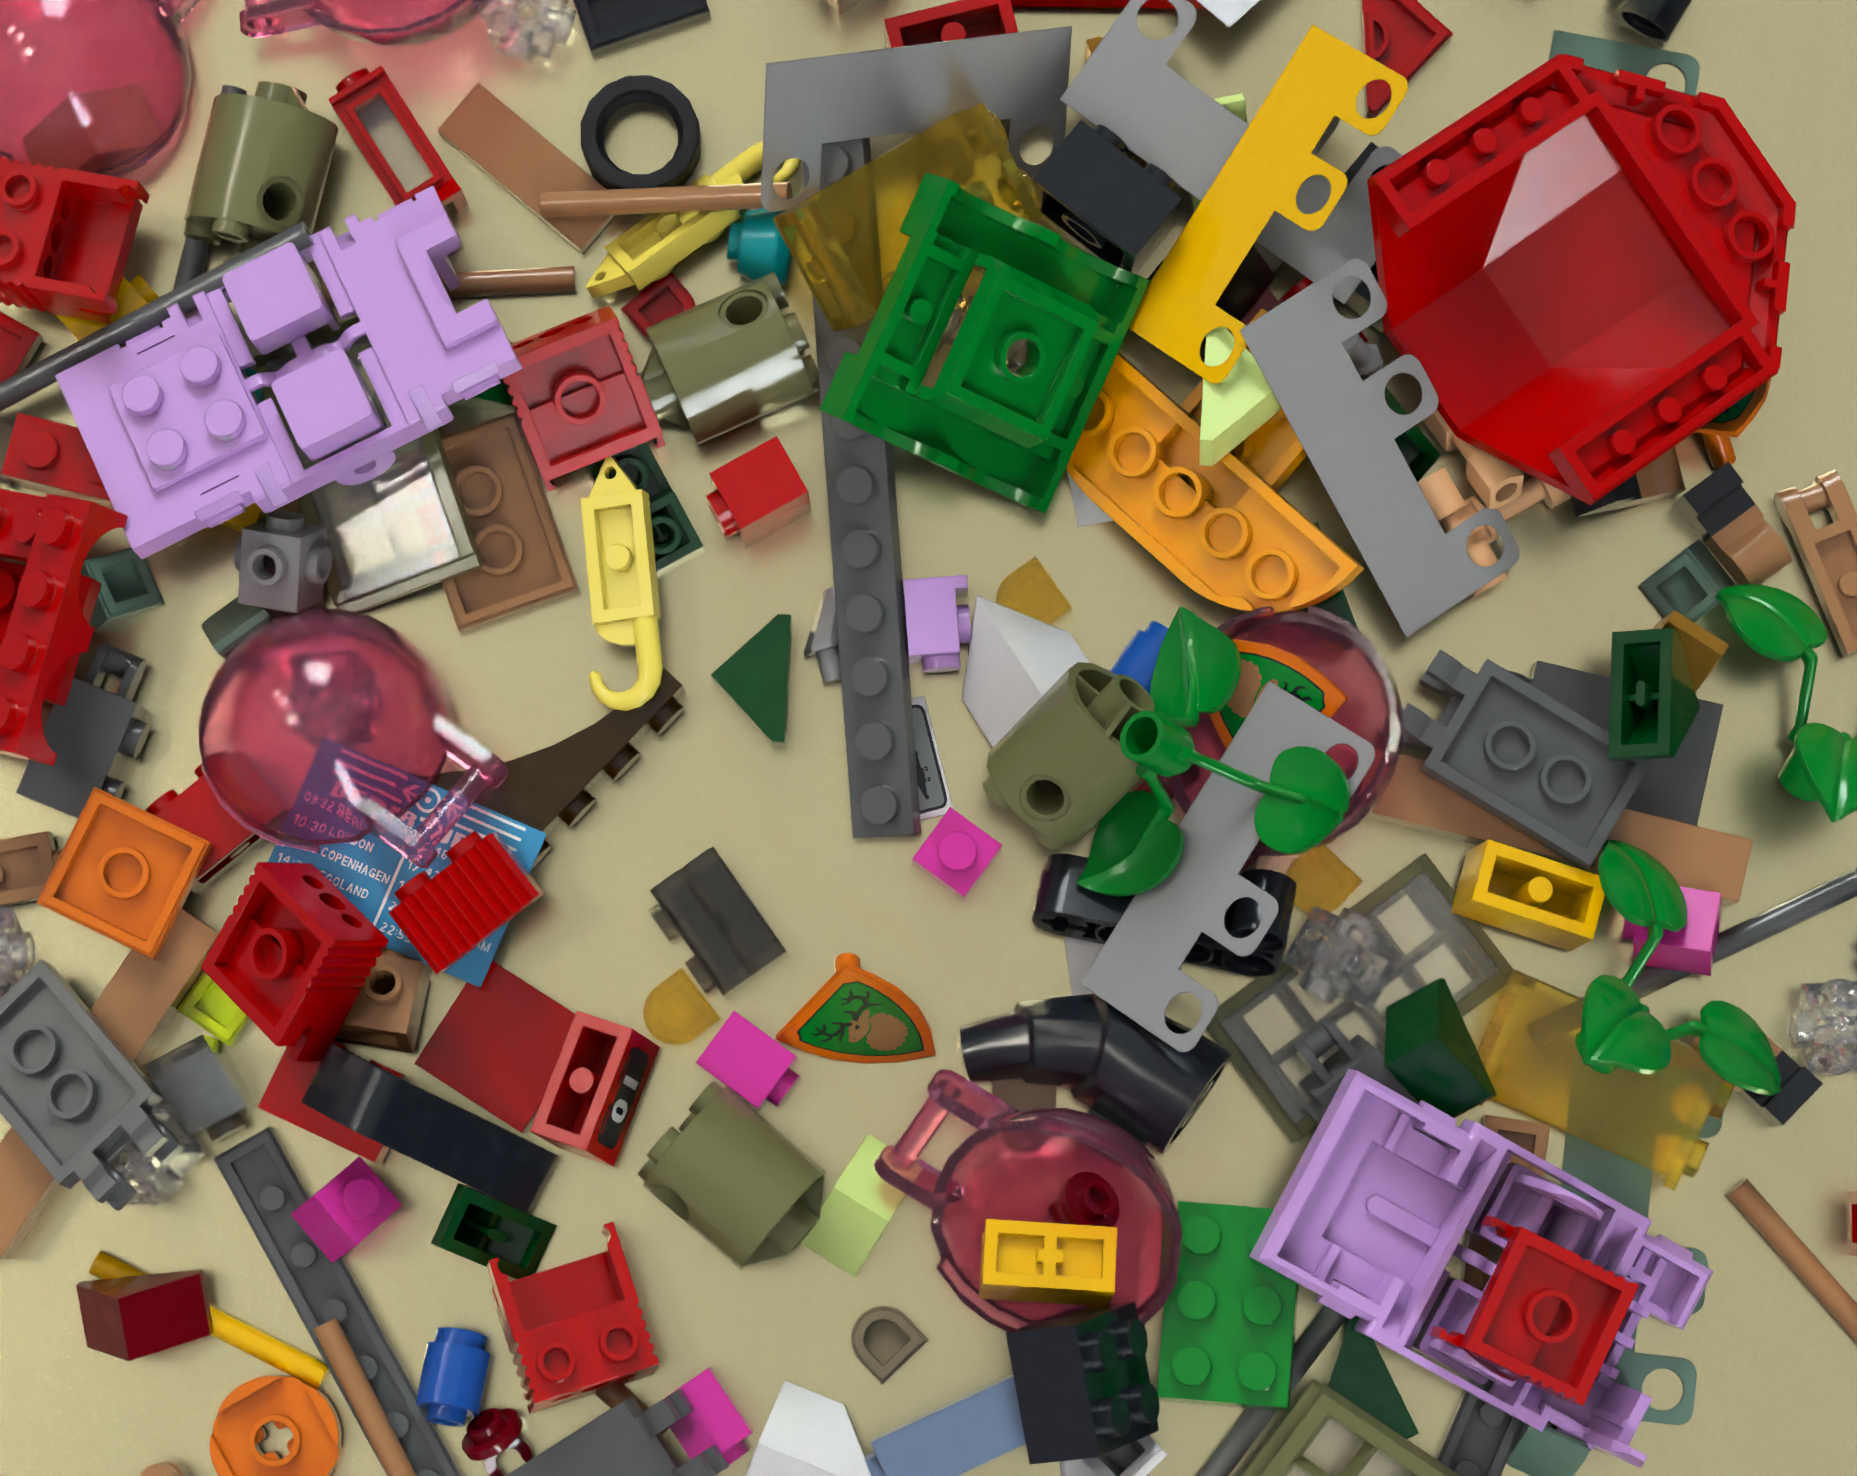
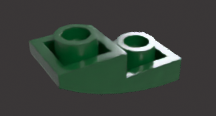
(671, 527)

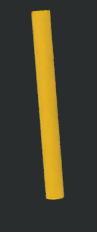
(234, 1331)

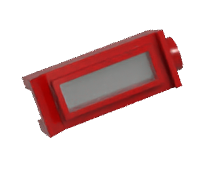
(392, 139)

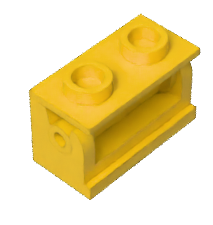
(1048, 1262)

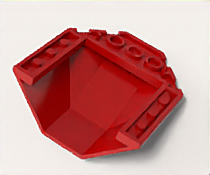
(1585, 270)

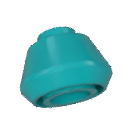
(759, 246)

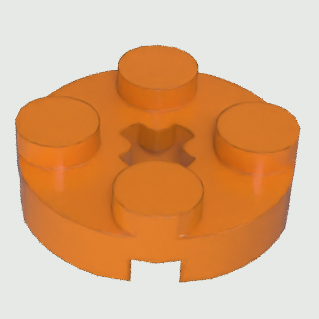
(288, 1404)

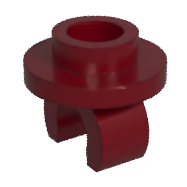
(1086, 1201)
(492, 1434)

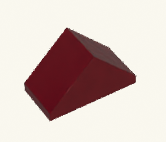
(144, 1312)

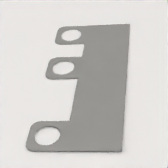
(908, 91)
(1193, 135)
(1353, 450)
(1144, 952)

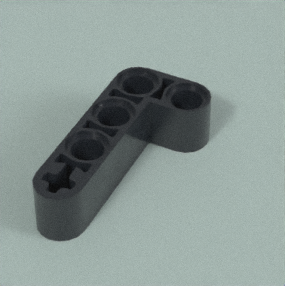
(1081, 914)
(429, 1129)

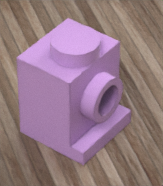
(936, 622)

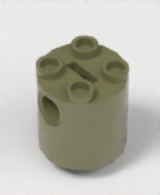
(259, 167)
(728, 361)
(1065, 757)
(736, 1180)

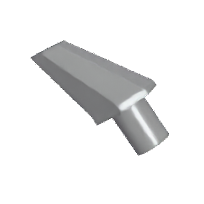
(1364, 356)
(824, 638)

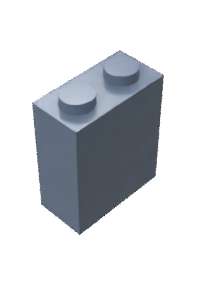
(952, 1435)

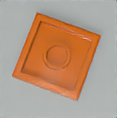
(124, 873)

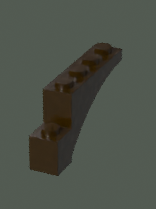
(558, 780)

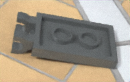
(1522, 757)
(1671, 785)
(74, 1088)
(625, 1444)

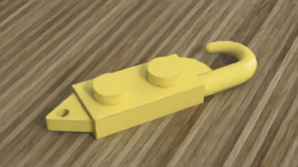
(663, 239)
(623, 580)

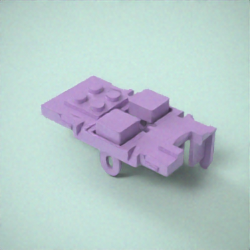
(181, 421)
(1389, 1211)

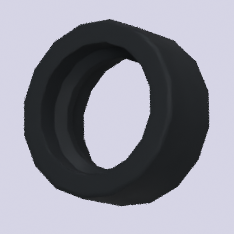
(640, 90)

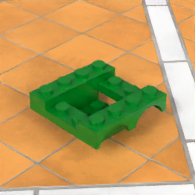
(979, 417)

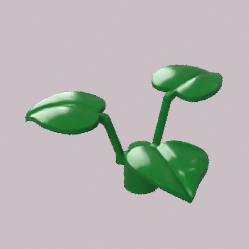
(1787, 629)
(1196, 675)
(1620, 1028)

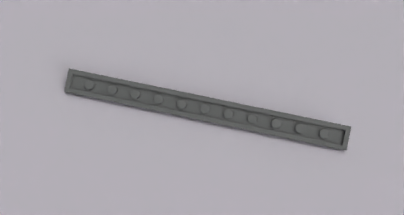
(867, 584)

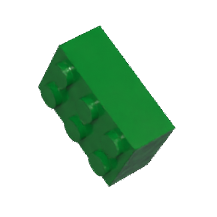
(1227, 1316)

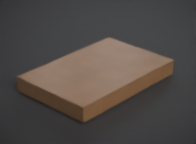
(510, 523)

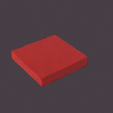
(499, 1046)

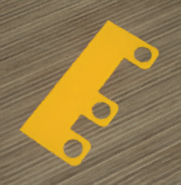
(1253, 184)

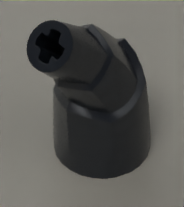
(1102, 1059)

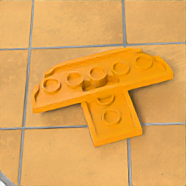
(1208, 525)

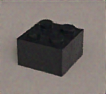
(1107, 197)
(1083, 1382)

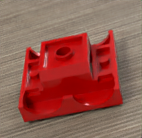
(43, 609)

